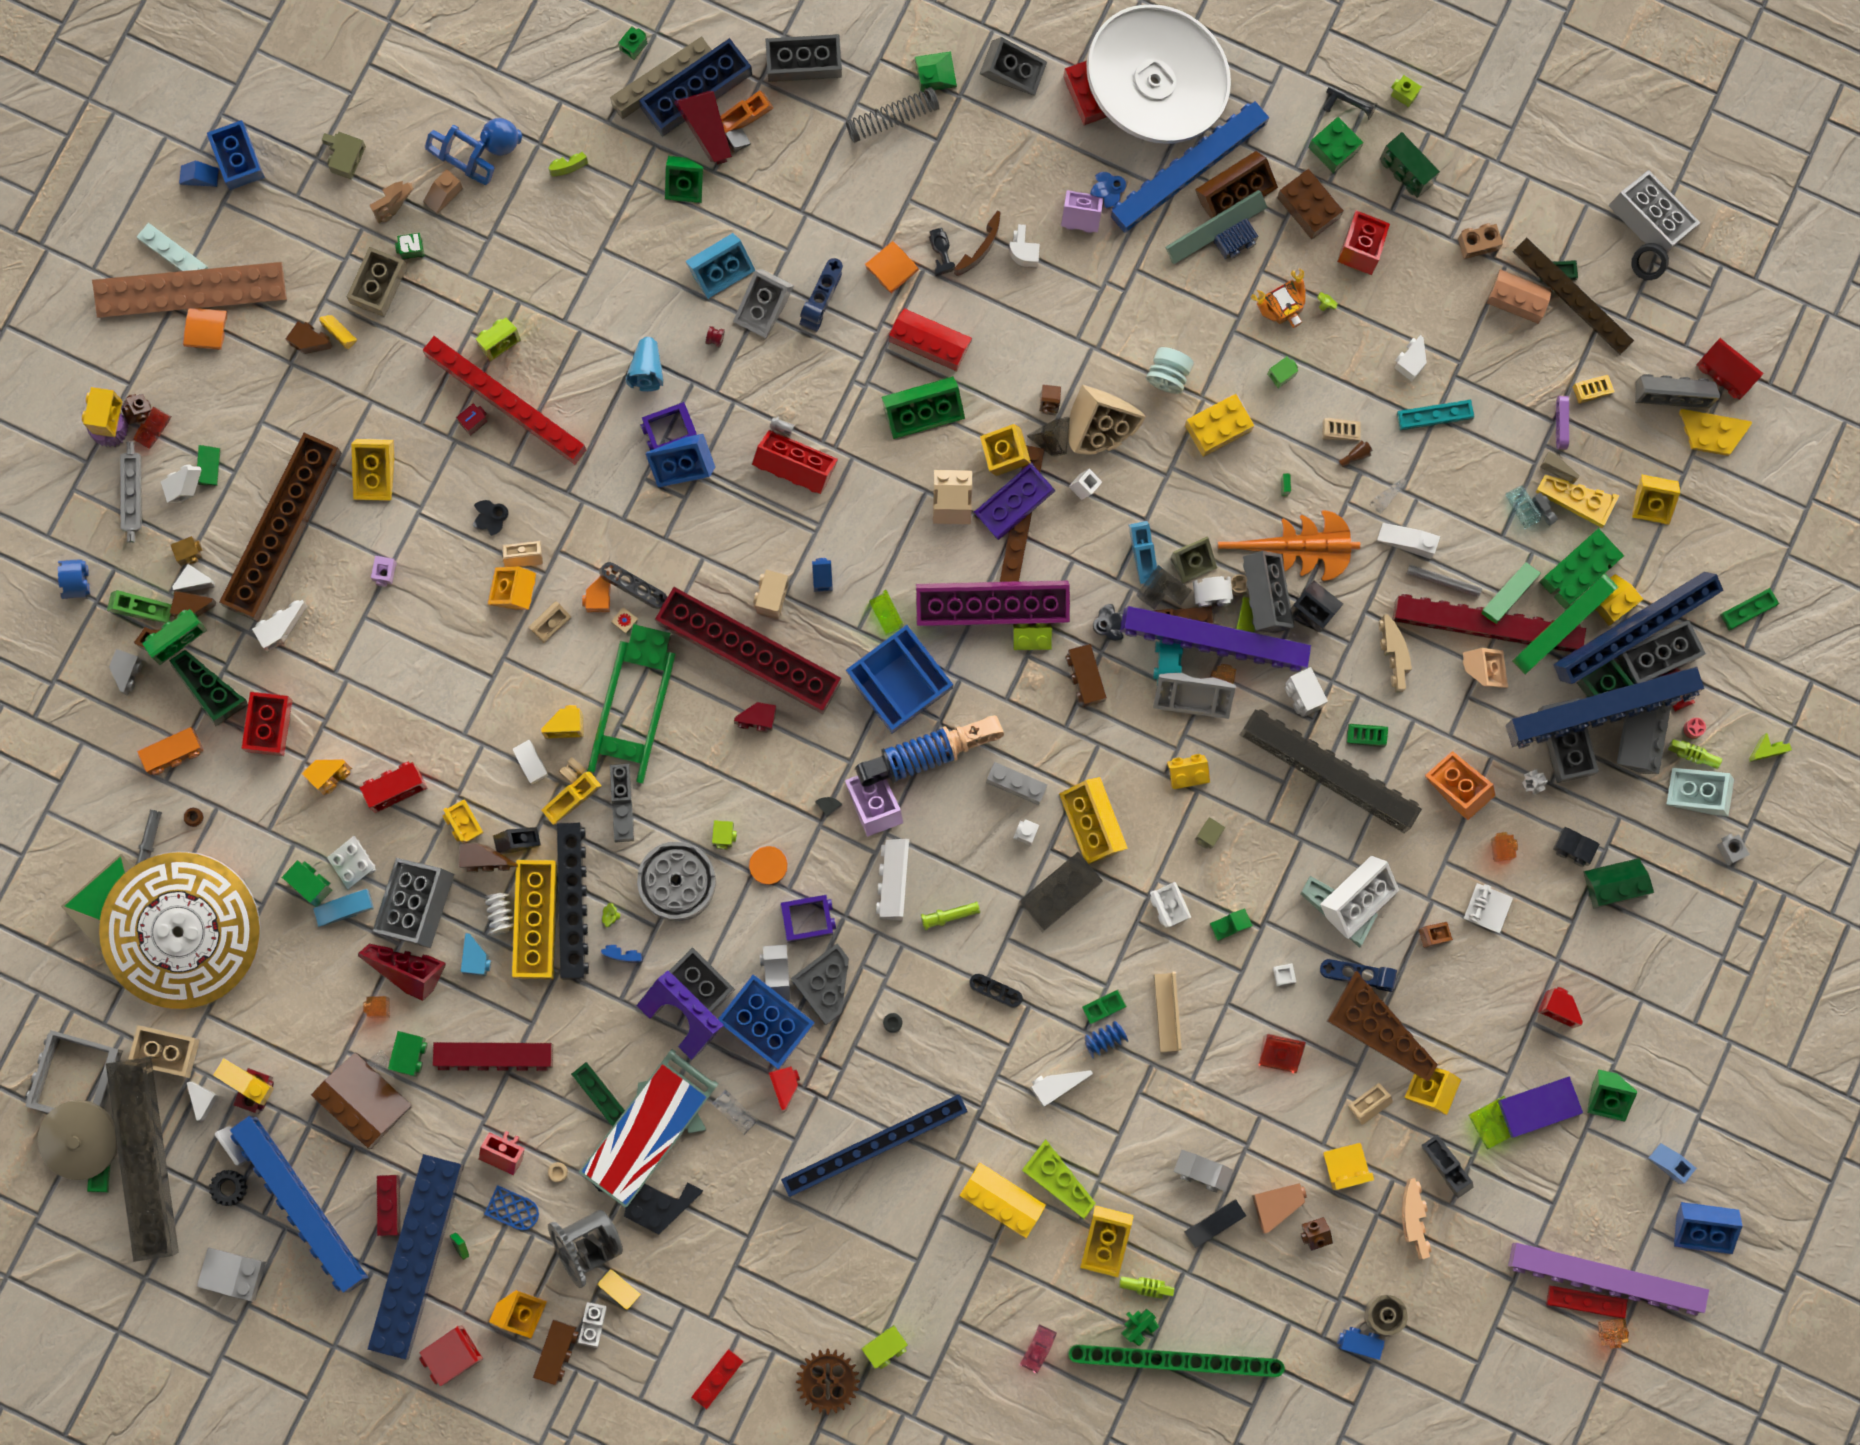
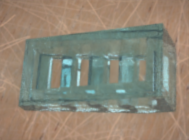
(1526, 522)

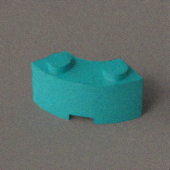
(1168, 659)

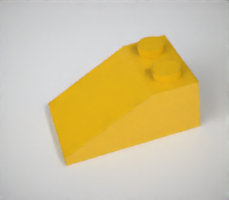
(372, 469)
(1106, 1241)

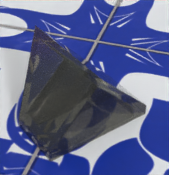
(1052, 436)

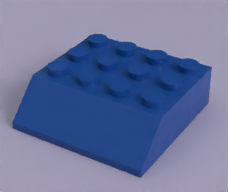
(899, 679)

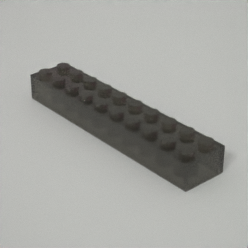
(1330, 771)
(142, 1158)

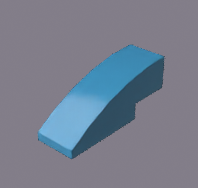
(1143, 550)
(343, 908)

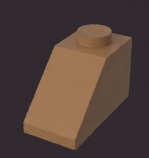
(442, 191)

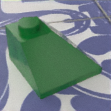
(935, 71)
(683, 180)
(1611, 1096)

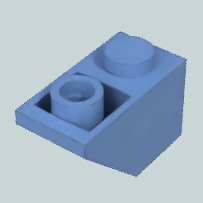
(1672, 1163)

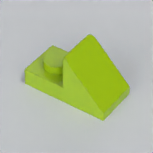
(1764, 750)

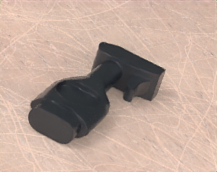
(940, 244)

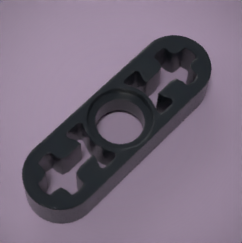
(997, 998)

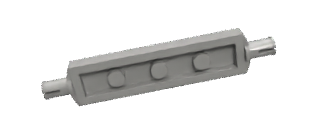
(131, 492)

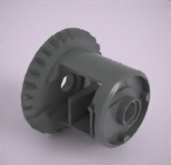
(590, 1249)

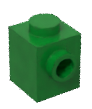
(633, 42)

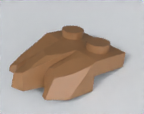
(394, 198)

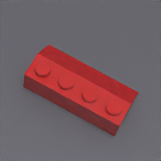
(929, 339)
(794, 461)

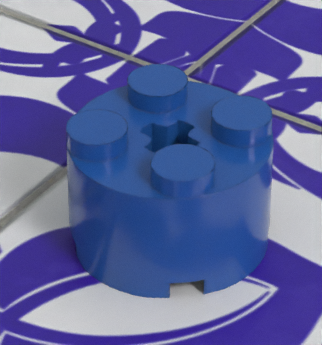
(73, 578)

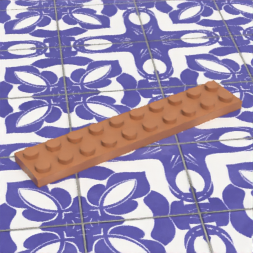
(189, 289)

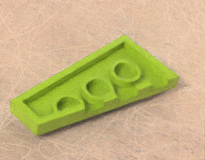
(1054, 1176)

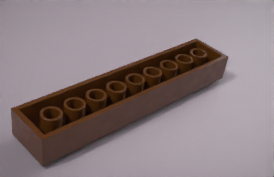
(280, 527)

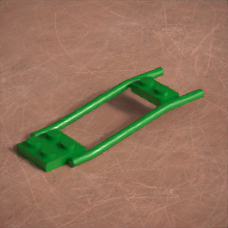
(649, 649)

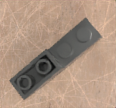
(622, 803)

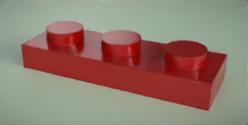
(717, 1379)

